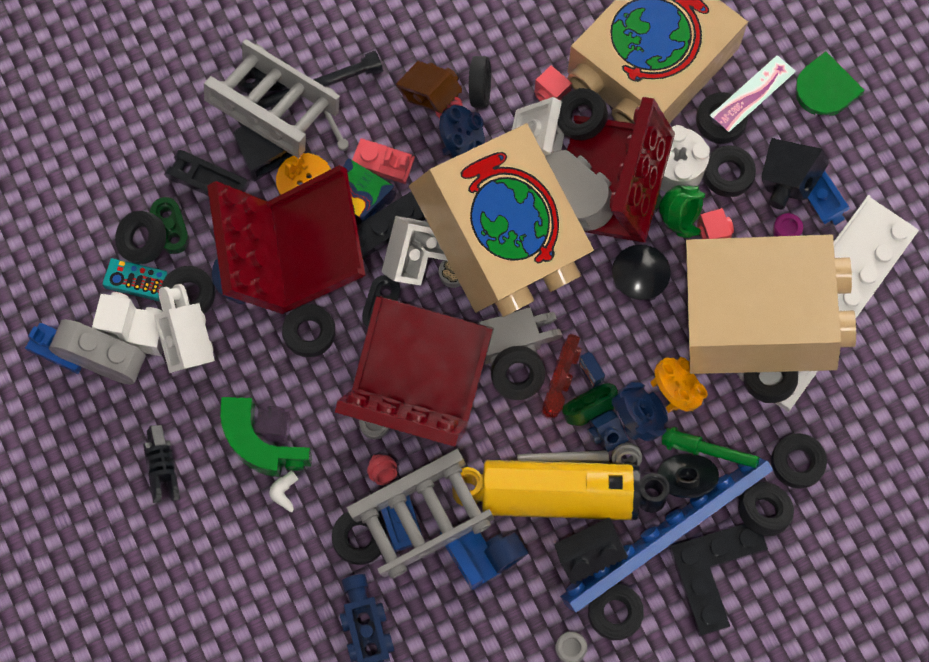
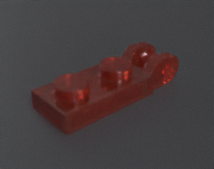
(561, 379)

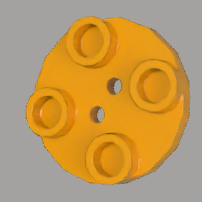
(297, 169)
(678, 384)

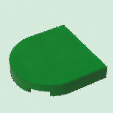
(826, 87)

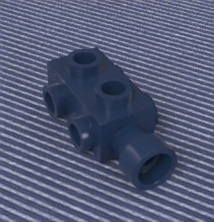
(366, 634)

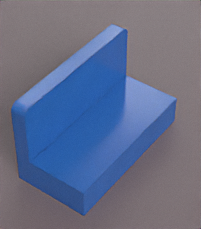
(471, 560)

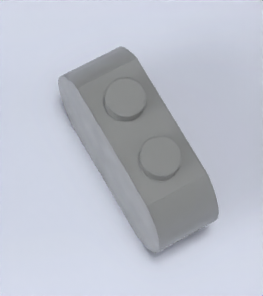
(584, 189)
(97, 352)

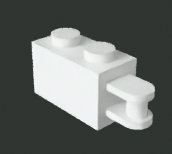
(182, 330)

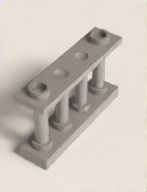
(268, 122)
(395, 497)

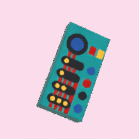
(134, 279)

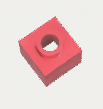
(551, 84)
(715, 225)

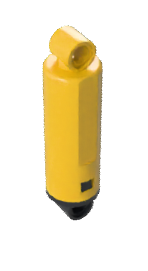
(564, 489)

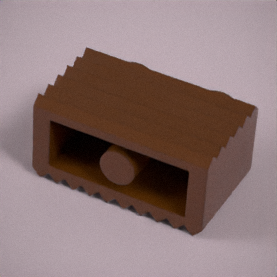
(429, 86)

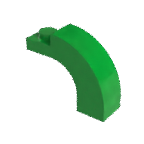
(238, 426)

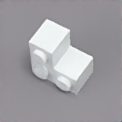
(409, 250)
(121, 320)

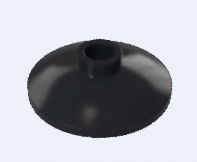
(689, 475)

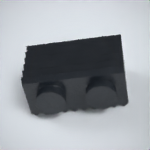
(590, 550)

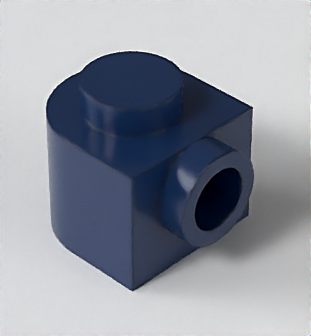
(607, 431)
(505, 551)

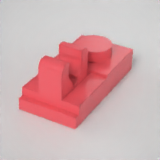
(384, 160)

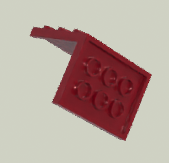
(635, 164)
(289, 246)
(418, 371)

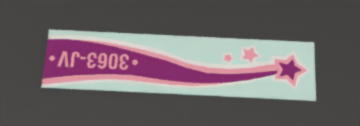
(752, 93)

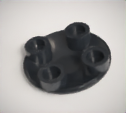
(641, 272)

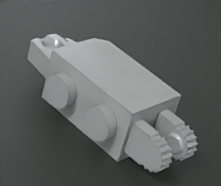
(519, 330)

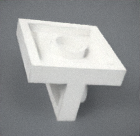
(543, 121)

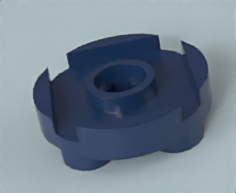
(640, 412)

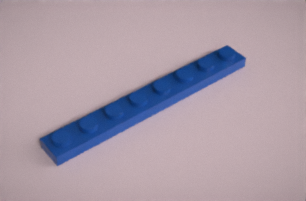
(660, 537)

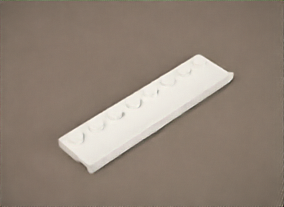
(874, 244)

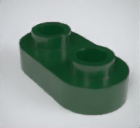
(174, 224)
(589, 404)

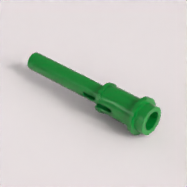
(694, 444)

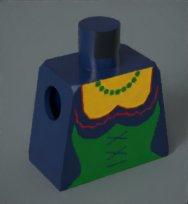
(368, 191)

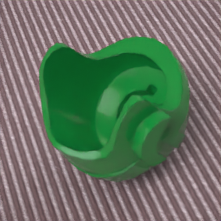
(681, 209)

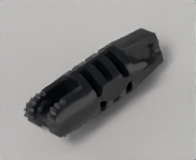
(160, 464)

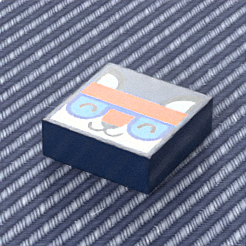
(591, 369)

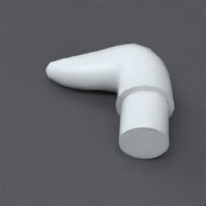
(279, 487)

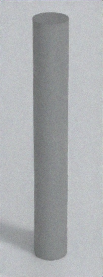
(573, 457)

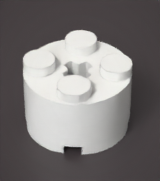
(692, 159)

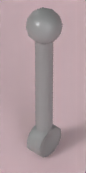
(342, 143)

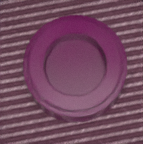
(788, 225)

